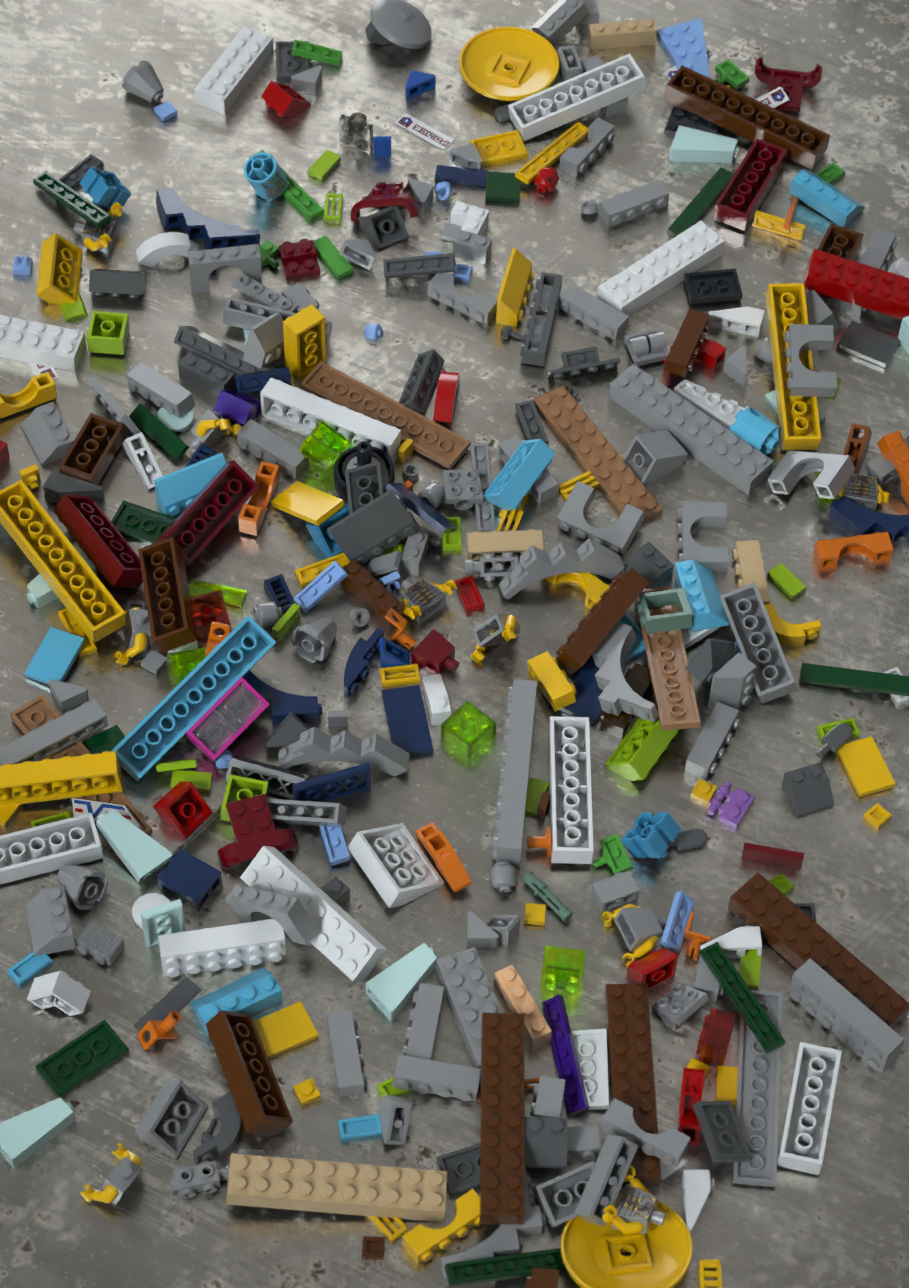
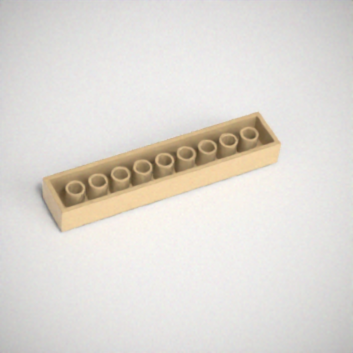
(336, 1187)

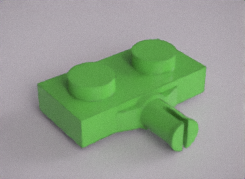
(731, 74)
(267, 253)
(614, 855)

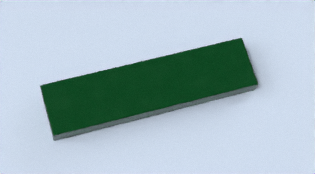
(159, 431)

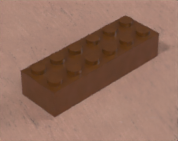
(167, 595)
(600, 620)
(249, 1073)

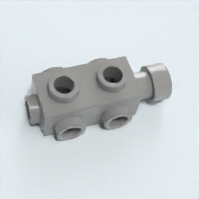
(497, 567)
(197, 1180)

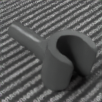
(508, 331)
(206, 1135)

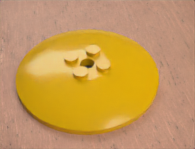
(494, 50)
(657, 1258)

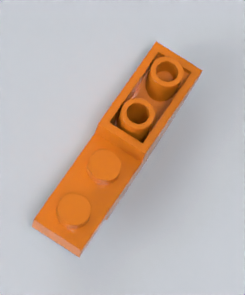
(444, 856)

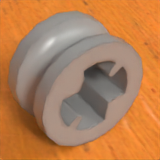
(410, 467)

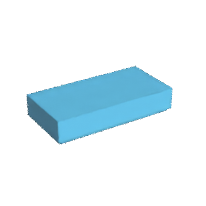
(29, 968)
(359, 1128)

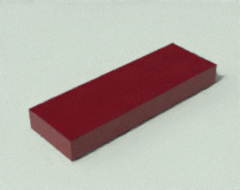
(772, 855)

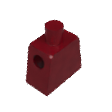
(435, 654)

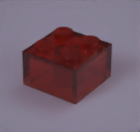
(209, 609)
(715, 1037)

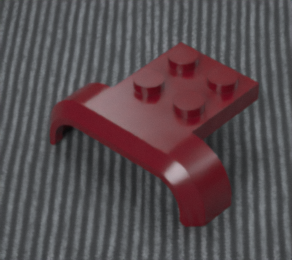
(790, 81)
(387, 195)
(253, 830)

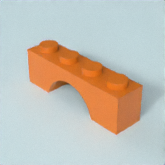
(897, 452)
(254, 512)
(875, 547)

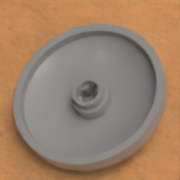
(401, 23)

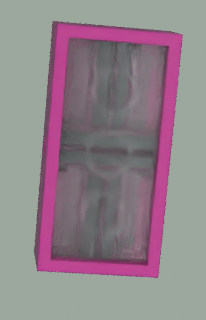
(227, 719)

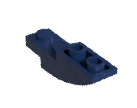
(358, 662)

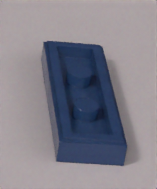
(461, 175)
(257, 380)

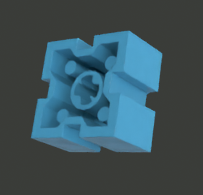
(104, 188)
(651, 835)

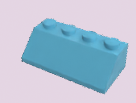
(825, 198)
(519, 474)
(179, 488)
(701, 595)
(246, 995)

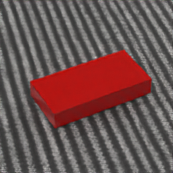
(469, 594)

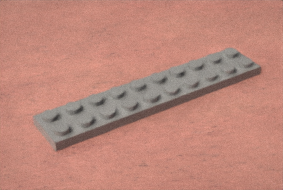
(759, 1098)

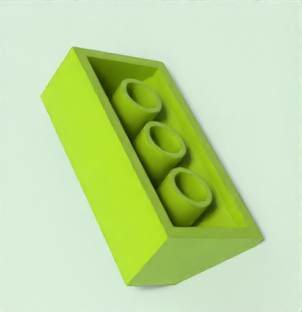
(640, 749)

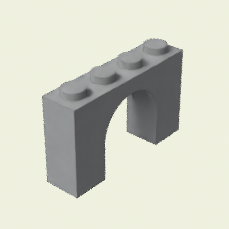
(205, 261)
(802, 380)
(796, 464)
(702, 515)
(615, 537)
(258, 905)

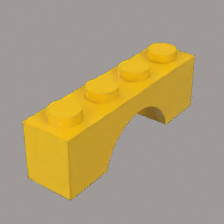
(38, 391)
(589, 582)
(424, 1242)

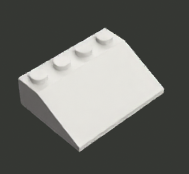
(394, 864)

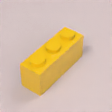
(552, 681)

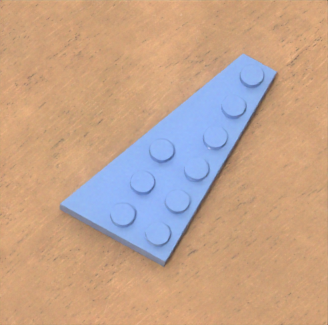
(686, 45)

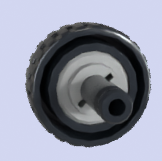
(359, 456)

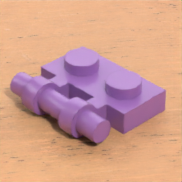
(735, 809)

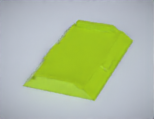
(74, 310)

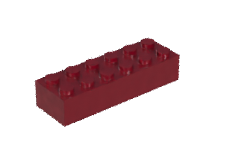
(750, 184)
(210, 510)
(100, 540)

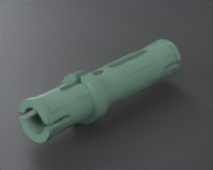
(541, 890)

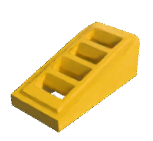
(706, 1270)

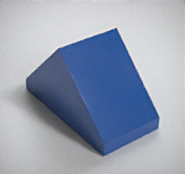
(419, 83)
(382, 146)
(392, 654)

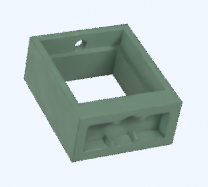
(664, 622)

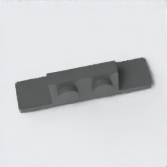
(582, 360)

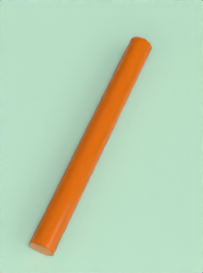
(791, 212)

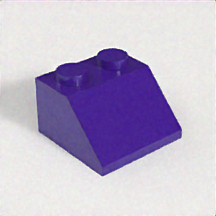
(237, 406)

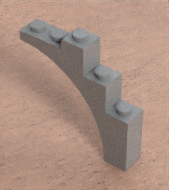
(562, 559)
(611, 660)
(344, 747)
(507, 1238)

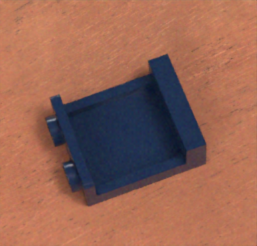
(190, 878)

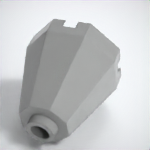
(143, 82)
(314, 639)
(83, 885)

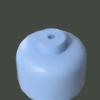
(373, 331)
(223, 760)

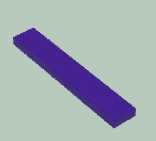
(565, 1055)

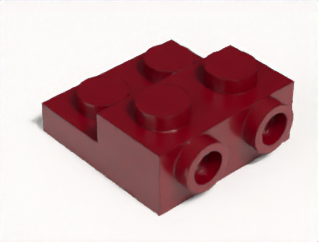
(299, 259)

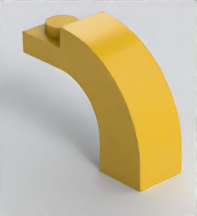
(792, 634)

